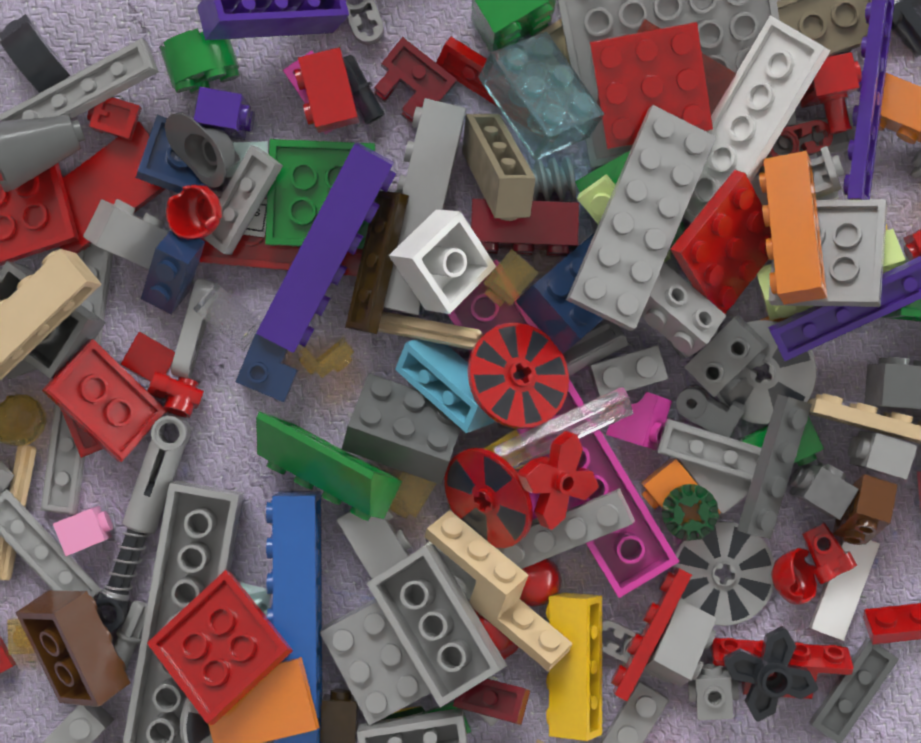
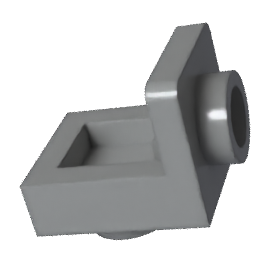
(826, 173)

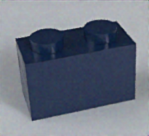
(172, 271)

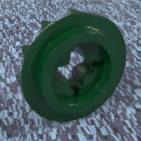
(689, 495)

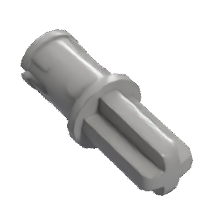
(130, 632)

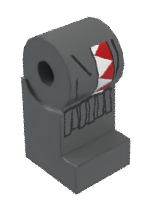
(707, 412)

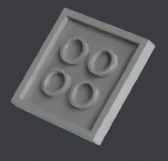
(851, 251)

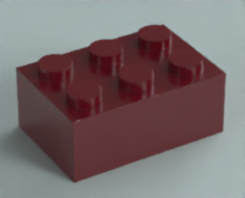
(549, 228)

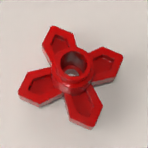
(557, 479)

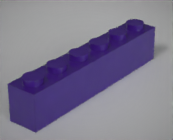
(325, 247)

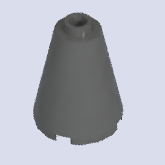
(35, 146)

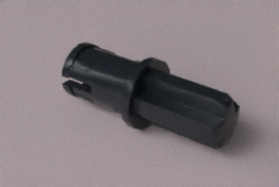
(362, 91)

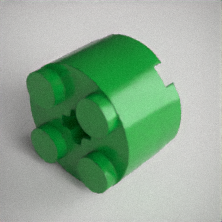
(197, 61)

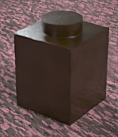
(339, 717)

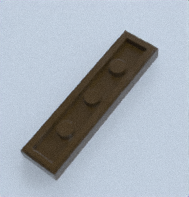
(375, 263)

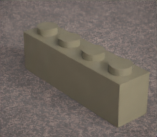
(498, 166)

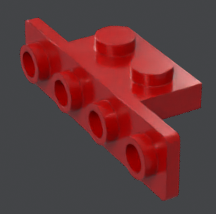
(815, 658)

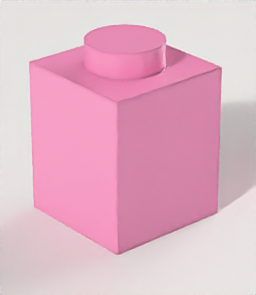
(83, 530)

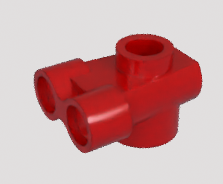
(181, 394)
(831, 561)

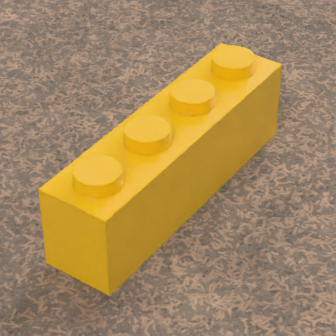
(577, 677)

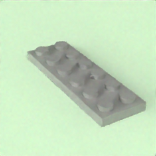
(641, 218)

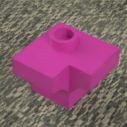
(645, 424)

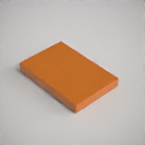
(272, 710)

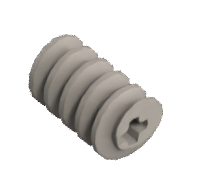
(554, 179)

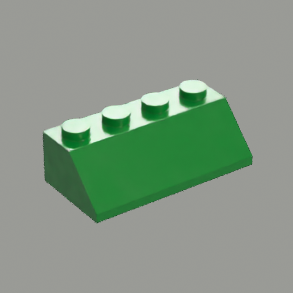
(325, 466)

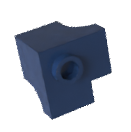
(265, 369)

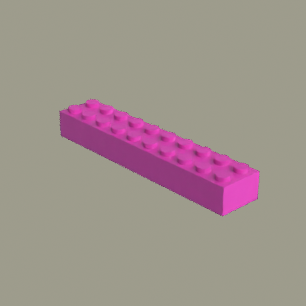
(626, 555)

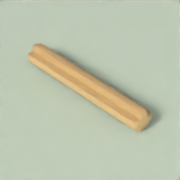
(429, 330)
(19, 488)

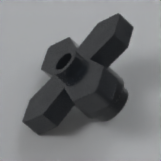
(775, 659)

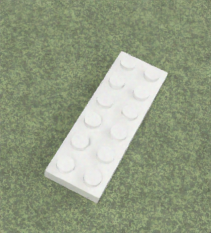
(757, 106)

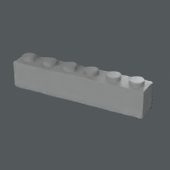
(426, 183)

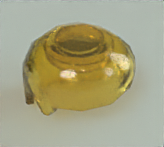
(21, 420)

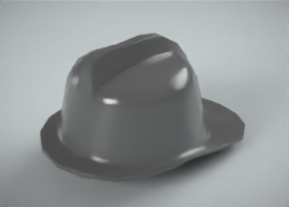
(204, 149)

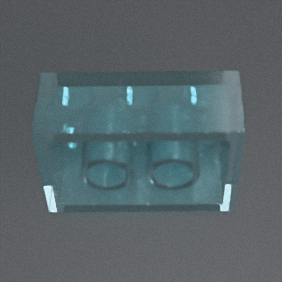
(540, 95)

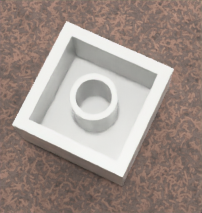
(442, 261)

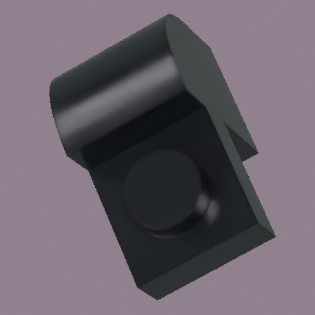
(32, 54)

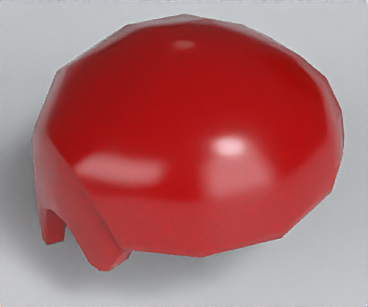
(194, 212)
(794, 577)
(541, 583)

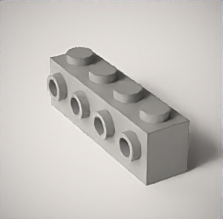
(681, 312)

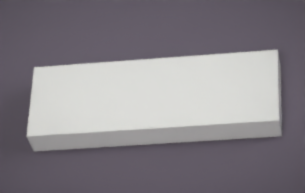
(843, 592)

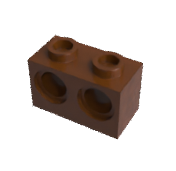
(868, 511)

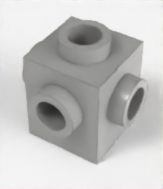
(713, 693)

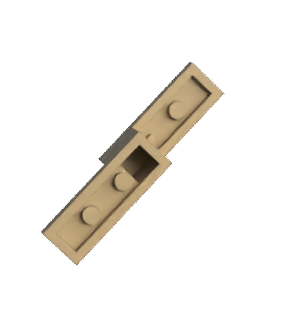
(498, 590)

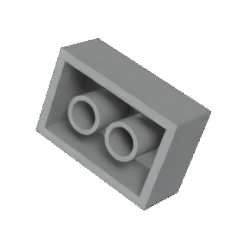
(373, 662)

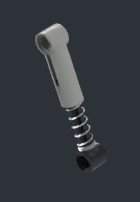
(143, 514)

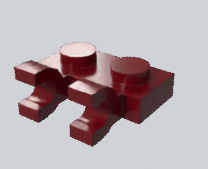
(416, 72)

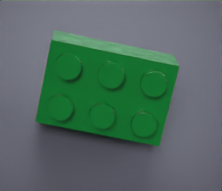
(508, 21)

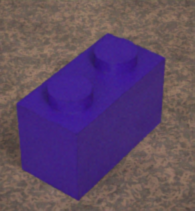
(224, 111)

